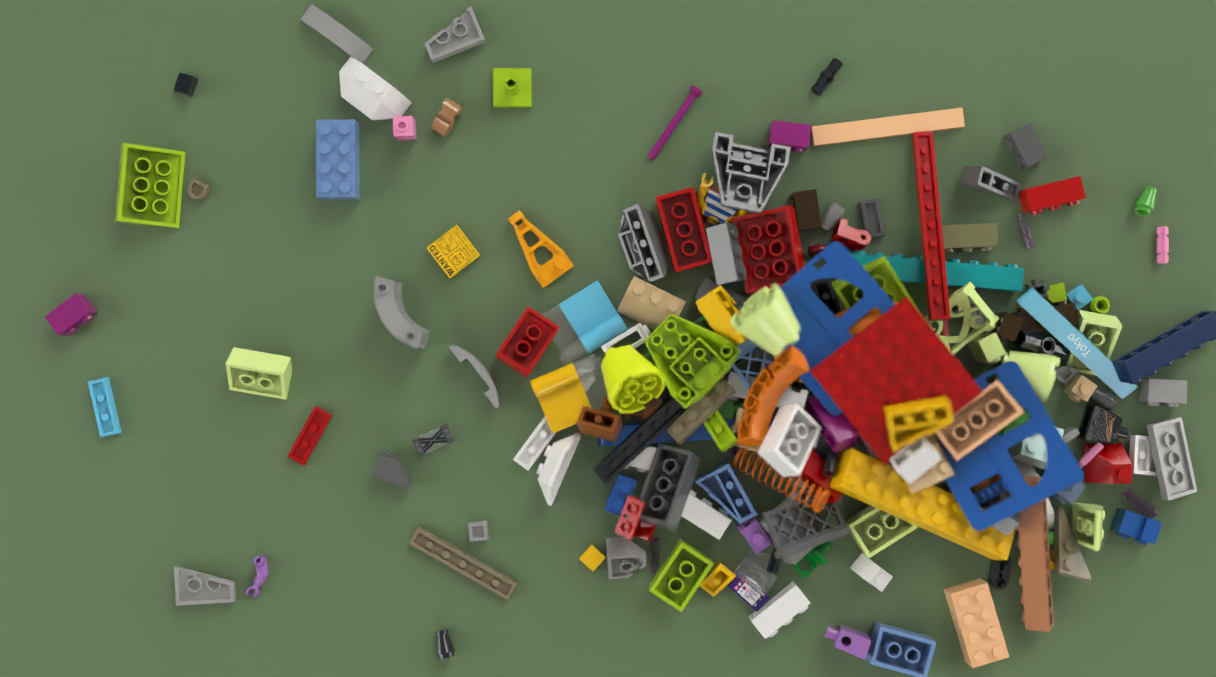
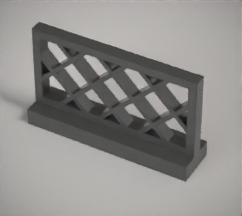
(806, 542)

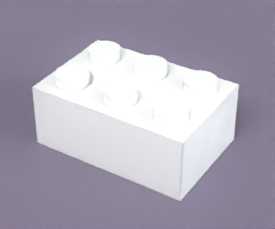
(790, 440)

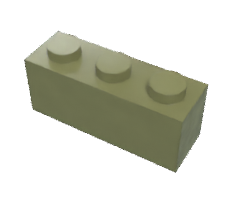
(969, 237)

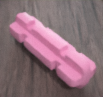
(1162, 245)

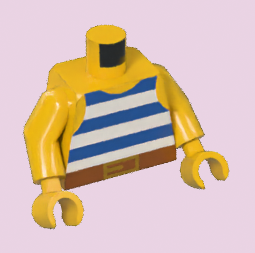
(710, 205)

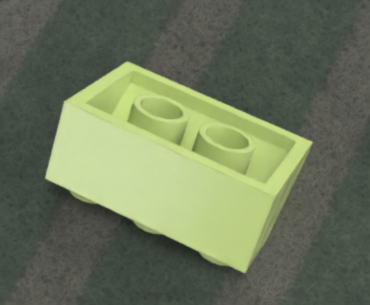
(259, 373)

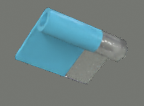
(585, 323)

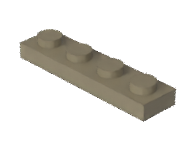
(700, 411)

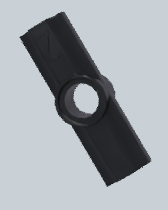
(1041, 345)

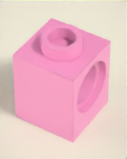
(404, 128)

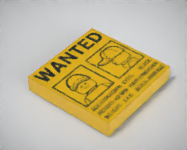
(453, 251)

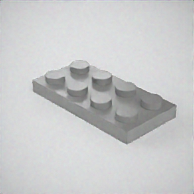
(1172, 458)

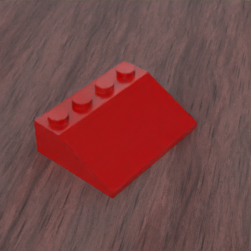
(769, 247)

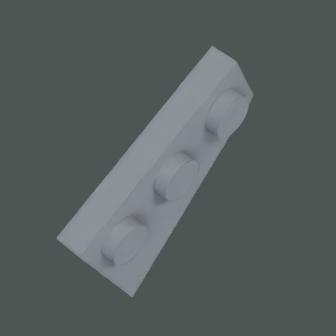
(201, 588)

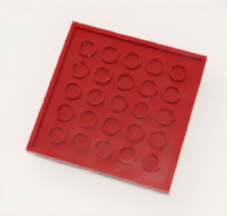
(892, 364)

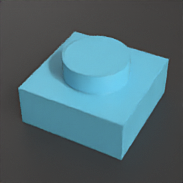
(1079, 296)

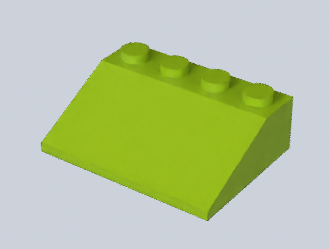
(149, 186)
(883, 275)

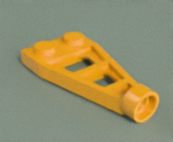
(551, 269)

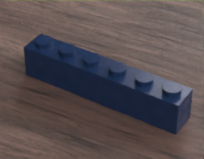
(1166, 347)

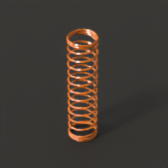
(819, 496)

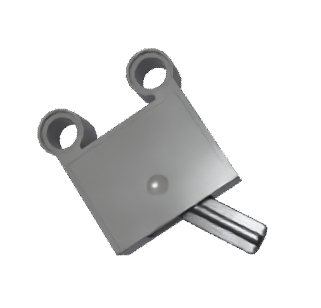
(774, 564)

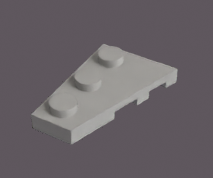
(457, 37)

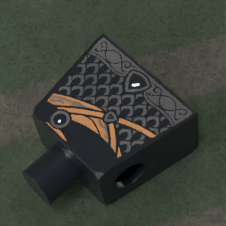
(1101, 425)

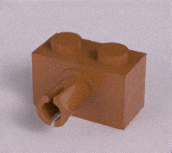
(600, 422)

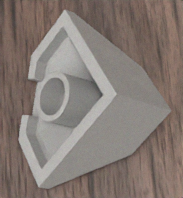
(623, 557)

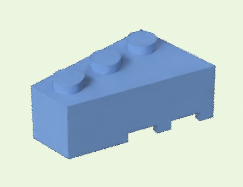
(728, 490)

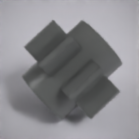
(1041, 288)

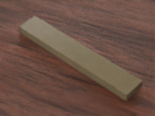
(463, 563)

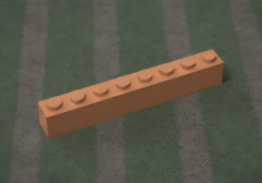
(1035, 565)

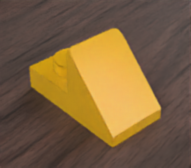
(717, 579)

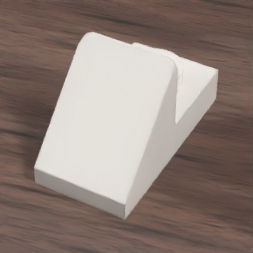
(871, 572)

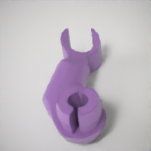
(262, 573)

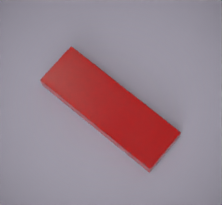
(310, 435)

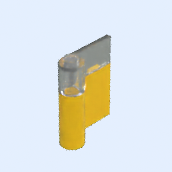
(568, 389)

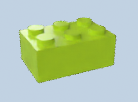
(680, 575)

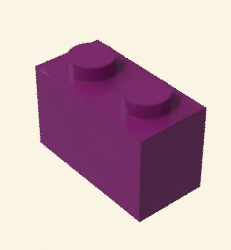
(789, 134)
(71, 315)

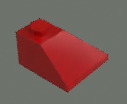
(1109, 465)

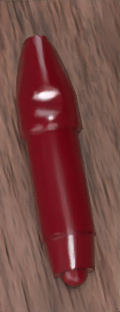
(816, 249)

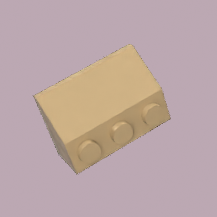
(649, 304)
(936, 473)

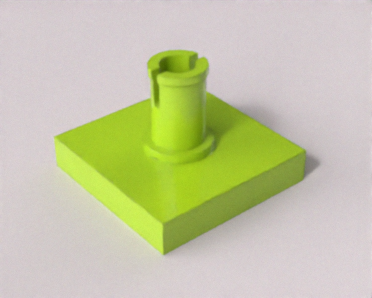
(512, 87)

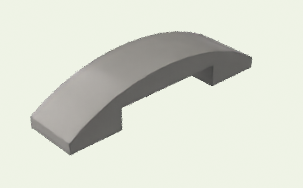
(337, 33)
(462, 355)

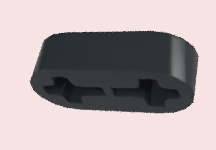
(1004, 573)

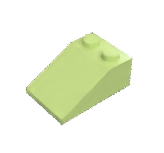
(1100, 330)
(1087, 524)

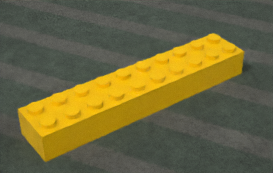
(928, 508)

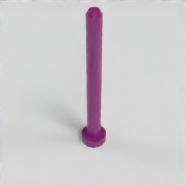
(694, 92)

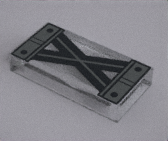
(433, 440)

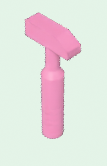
(1090, 454)

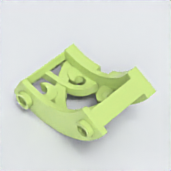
(960, 299)

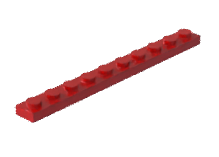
(931, 226)

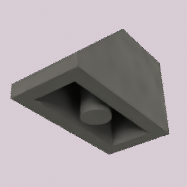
(392, 469)

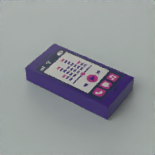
(747, 593)

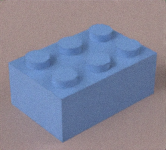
(900, 650)

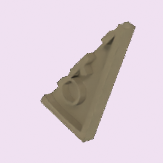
(1067, 554)

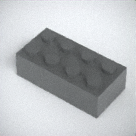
(668, 486)

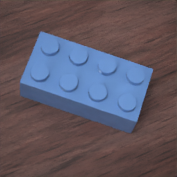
(337, 160)

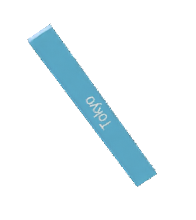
(1074, 341)

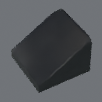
(185, 84)

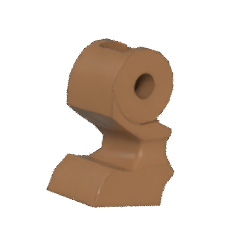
(445, 119)

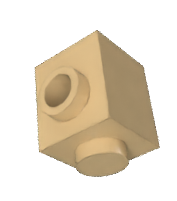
(1079, 388)

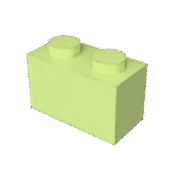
(986, 348)

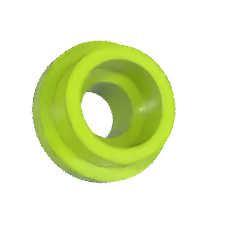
(1105, 305)

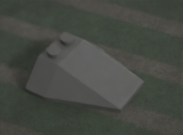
(747, 173)

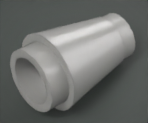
(832, 216)

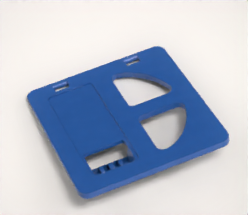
(819, 329)
(993, 458)

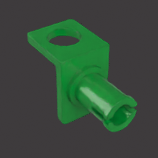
(814, 558)

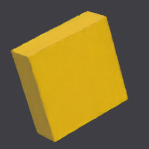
(592, 557)

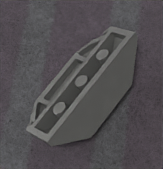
(643, 243)

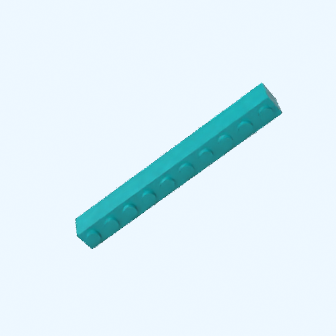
(958, 274)

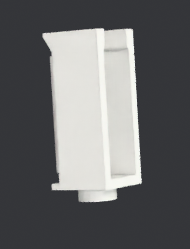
(642, 330)

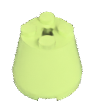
(767, 320)
(1037, 368)

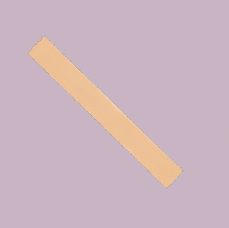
(887, 126)

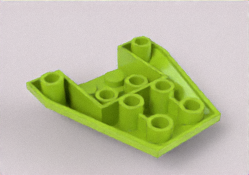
(690, 358)

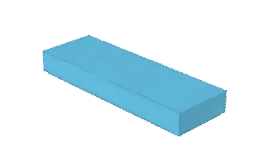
(104, 407)

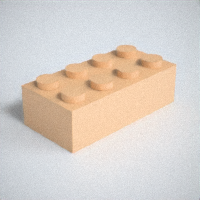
(979, 420)
(976, 623)

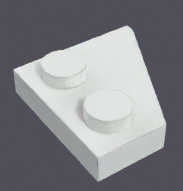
(1141, 456)

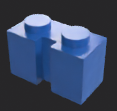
(622, 486)
(1135, 525)

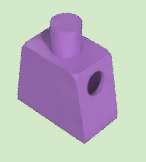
(754, 535)
(856, 644)

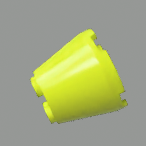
(630, 379)

